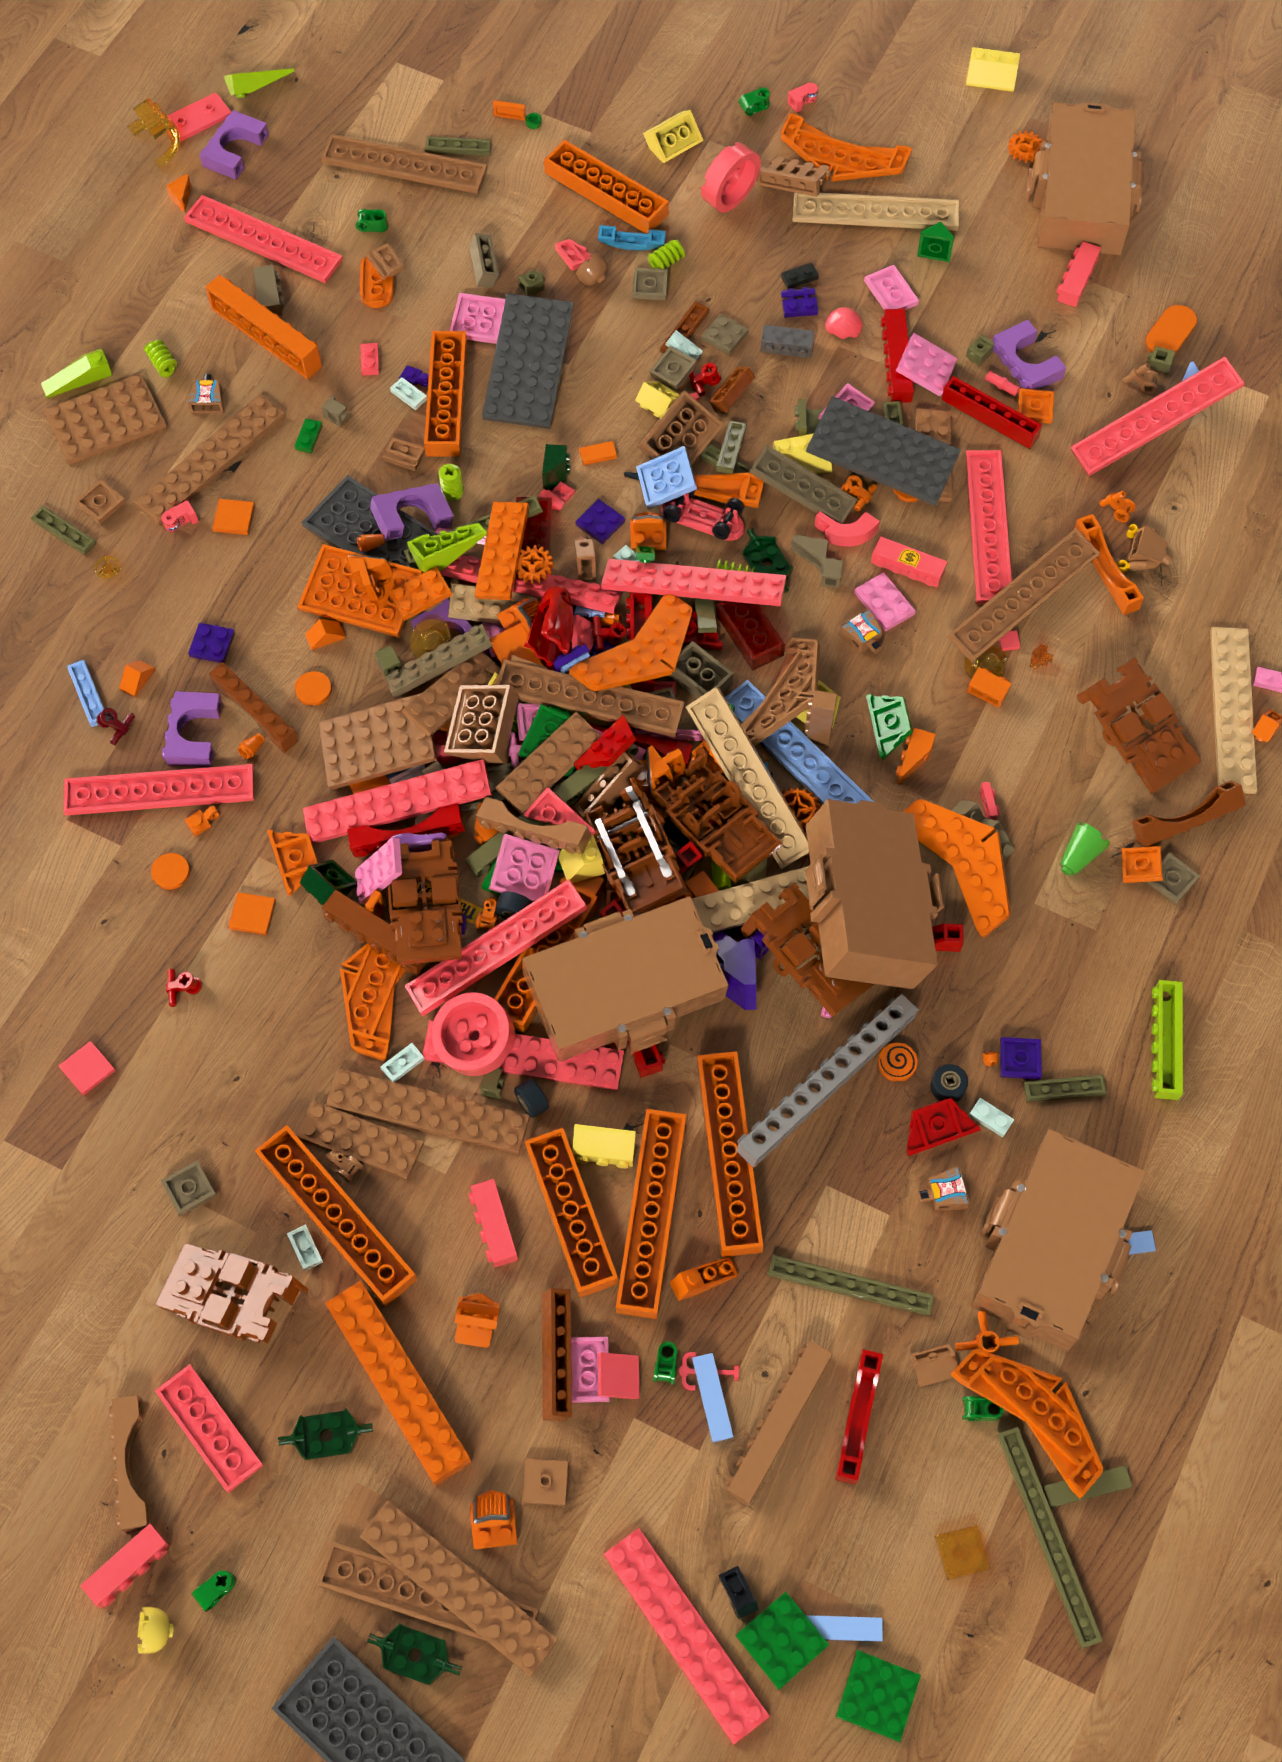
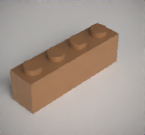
(820, 717)
(609, 784)

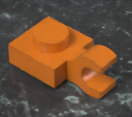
(200, 822)

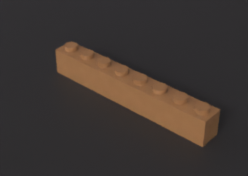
(779, 1423)

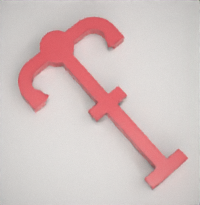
(685, 1371)

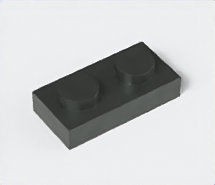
(799, 276)

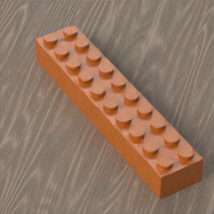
(730, 1173)
(651, 1214)
(336, 1216)
(398, 1383)

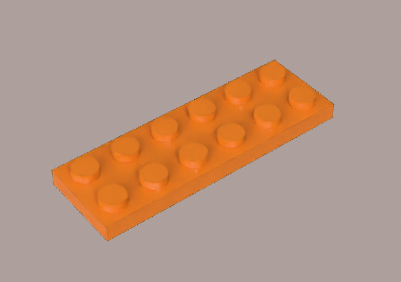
(502, 551)

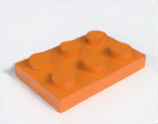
(420, 593)

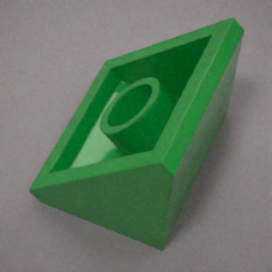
(936, 243)

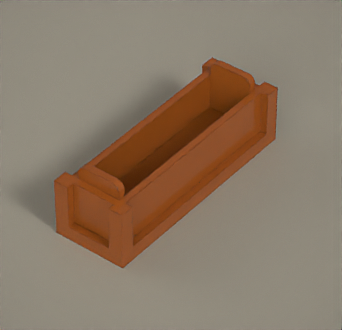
(731, 389)

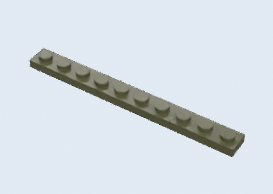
(1049, 1538)

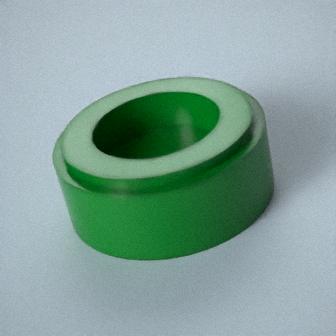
(533, 120)

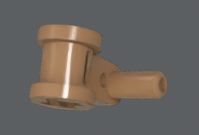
(1144, 377)
(347, 1166)

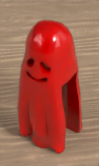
(552, 625)

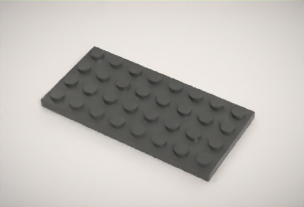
(528, 361)
(883, 450)
(348, 515)
(355, 1716)

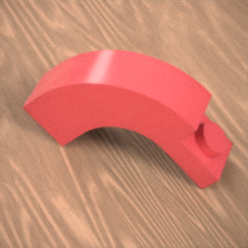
(847, 534)

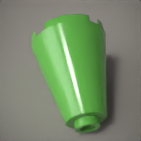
(1082, 849)

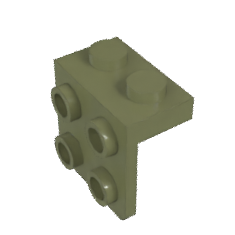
(807, 418)

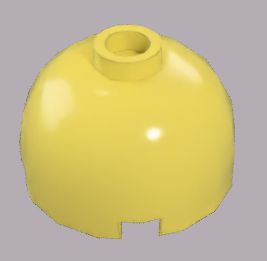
(153, 1630)

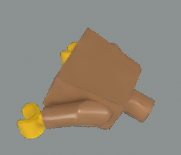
(1146, 551)

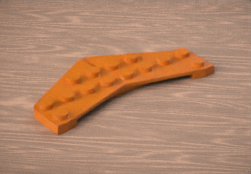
(845, 158)
(647, 656)
(975, 862)
(370, 1000)
(1050, 1415)

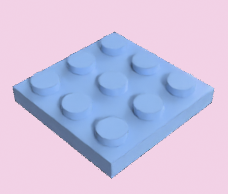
(666, 477)

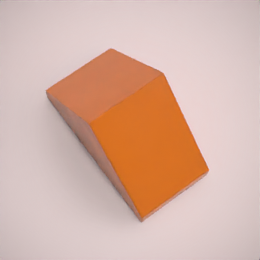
(180, 190)
(324, 633)
(135, 677)

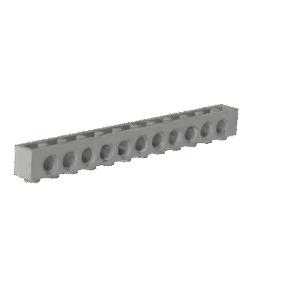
(755, 1152)

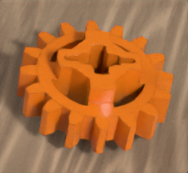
(1024, 146)
(534, 564)

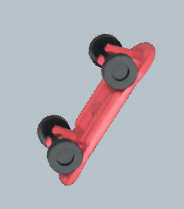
(706, 517)

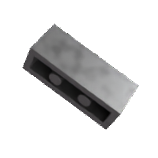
(787, 341)

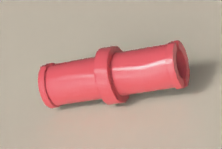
(1002, 383)

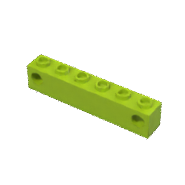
(1168, 1040)

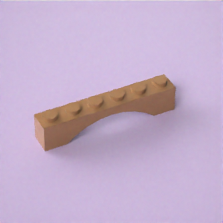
(567, 836)
(127, 1417)

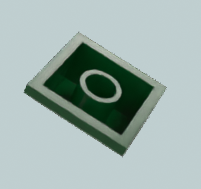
(555, 465)
(325, 878)

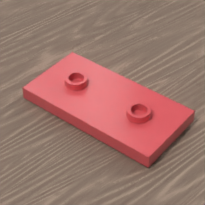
(199, 116)

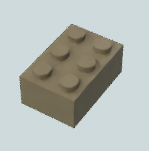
(700, 672)

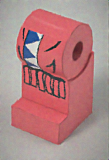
(802, 95)
(179, 516)

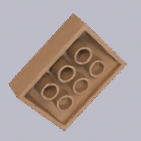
(681, 425)
(482, 722)

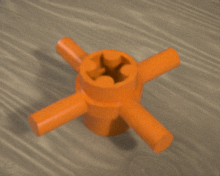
(989, 1335)

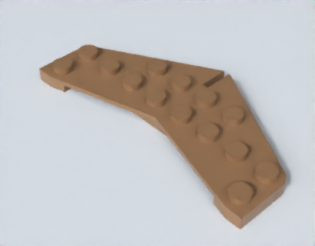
(790, 693)

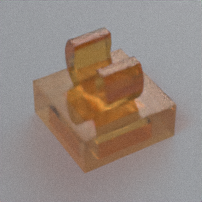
(1040, 657)

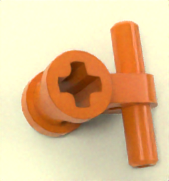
(858, 491)
(1120, 505)
(487, 918)

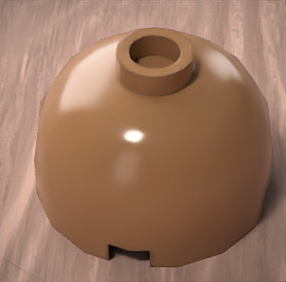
(592, 270)

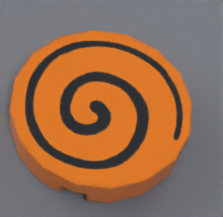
(897, 1062)

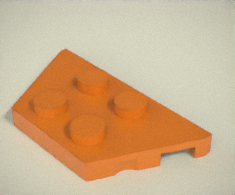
(293, 857)

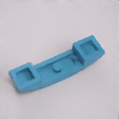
(630, 240)

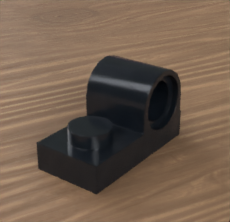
(738, 1592)

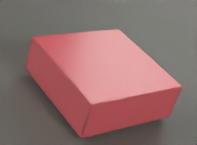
(563, 491)
(1010, 641)

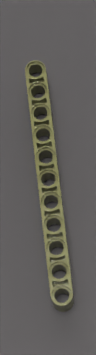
(569, 791)

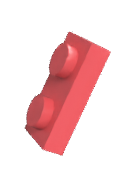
(369, 359)
(988, 796)

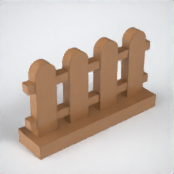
(792, 182)

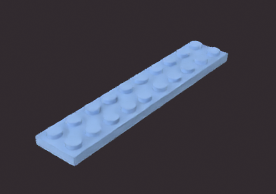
(798, 753)

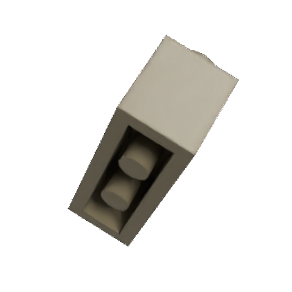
(484, 260)
(267, 288)

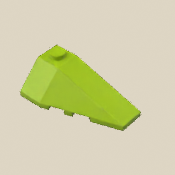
(245, 83)
(82, 371)
(444, 548)

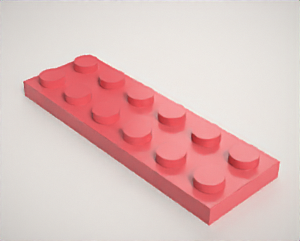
(209, 1428)

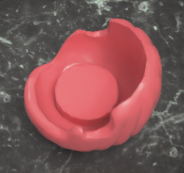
(844, 323)

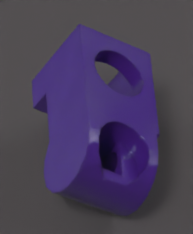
(760, 947)

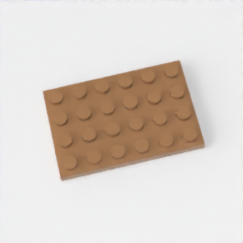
(104, 418)
(373, 744)

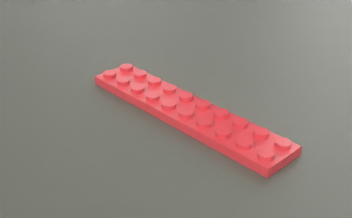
(263, 239)
(1157, 416)
(988, 523)
(694, 582)
(582, 593)
(158, 789)
(397, 801)
(496, 947)
(537, 1059)
(686, 1636)

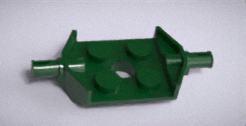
(765, 549)
(308, 1432)
(398, 1645)

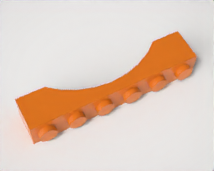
(1121, 588)

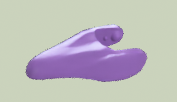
(419, 843)

